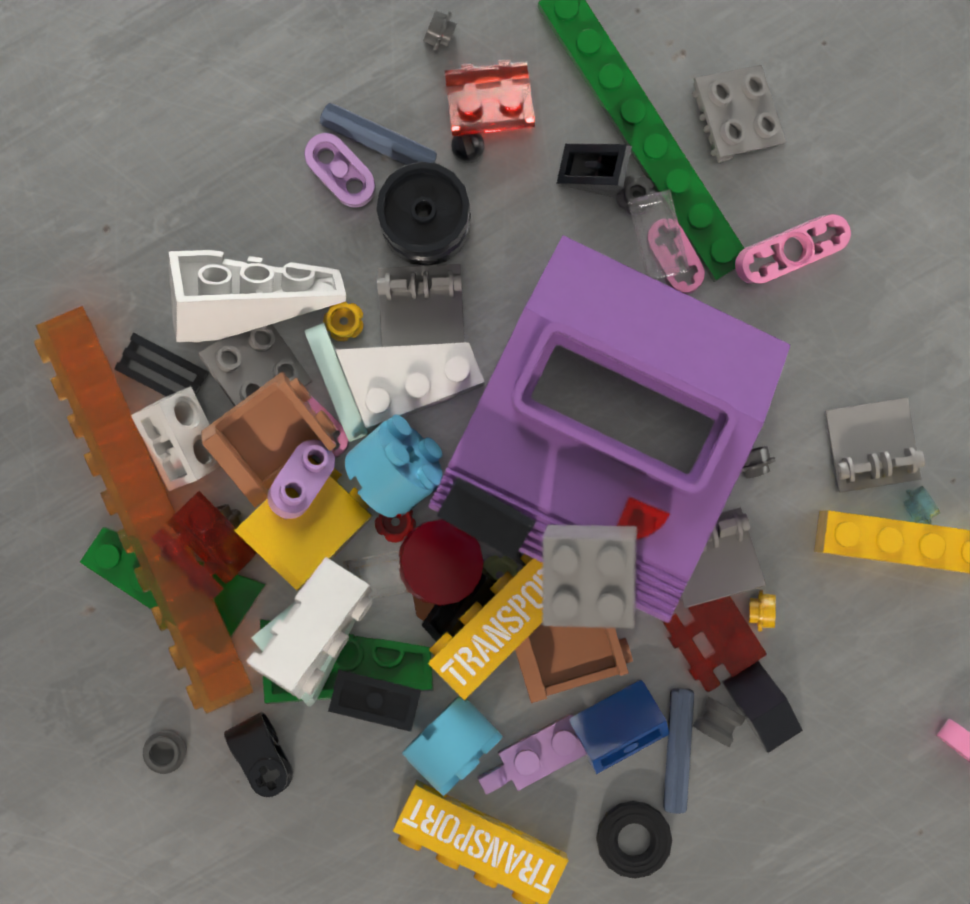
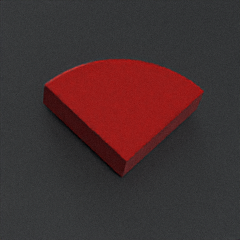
(643, 516)

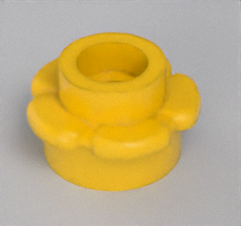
(351, 329)
(763, 610)

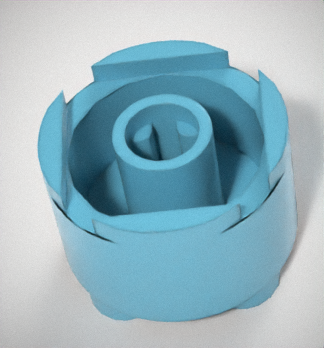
(395, 467)
(452, 745)

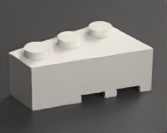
(407, 378)
(313, 629)

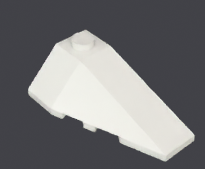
(229, 297)

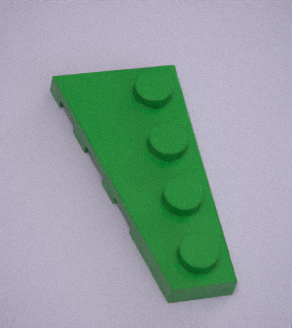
(111, 562)
(370, 657)

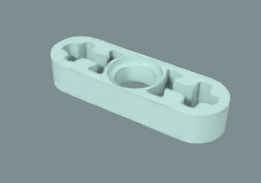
(336, 382)

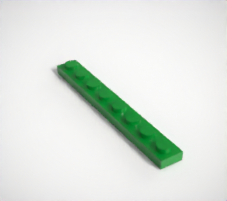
(644, 131)

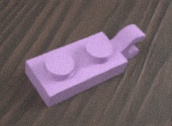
(535, 756)

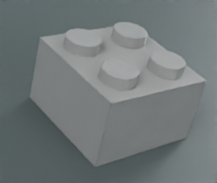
(589, 576)

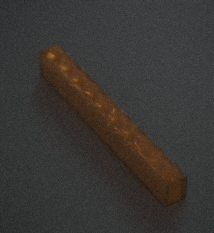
(143, 508)

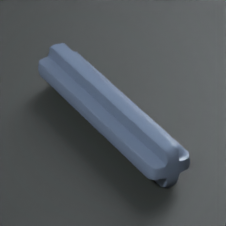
(375, 136)
(678, 750)

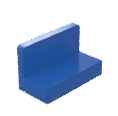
(619, 726)

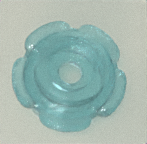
(921, 505)

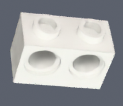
(174, 438)

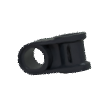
(255, 747)

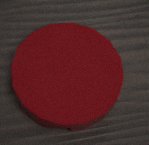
(440, 563)

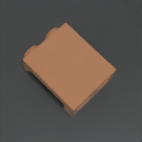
(263, 432)
(570, 657)

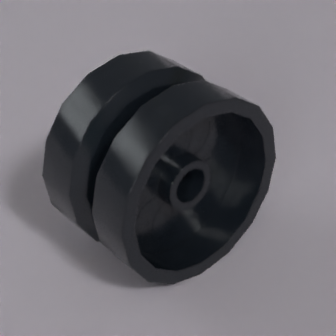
(418, 189)

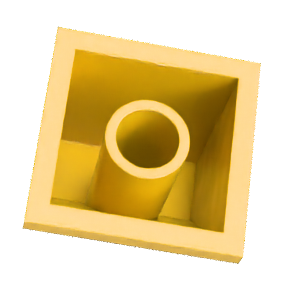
(302, 543)

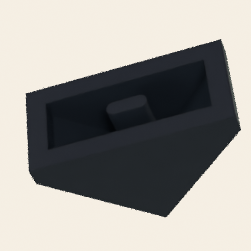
(595, 167)
(763, 706)

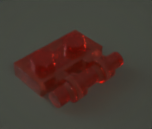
(489, 108)
(211, 538)
(727, 634)

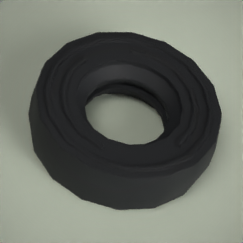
(648, 861)

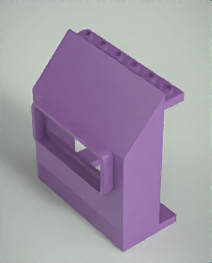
(581, 477)

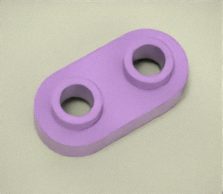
(340, 171)
(303, 477)

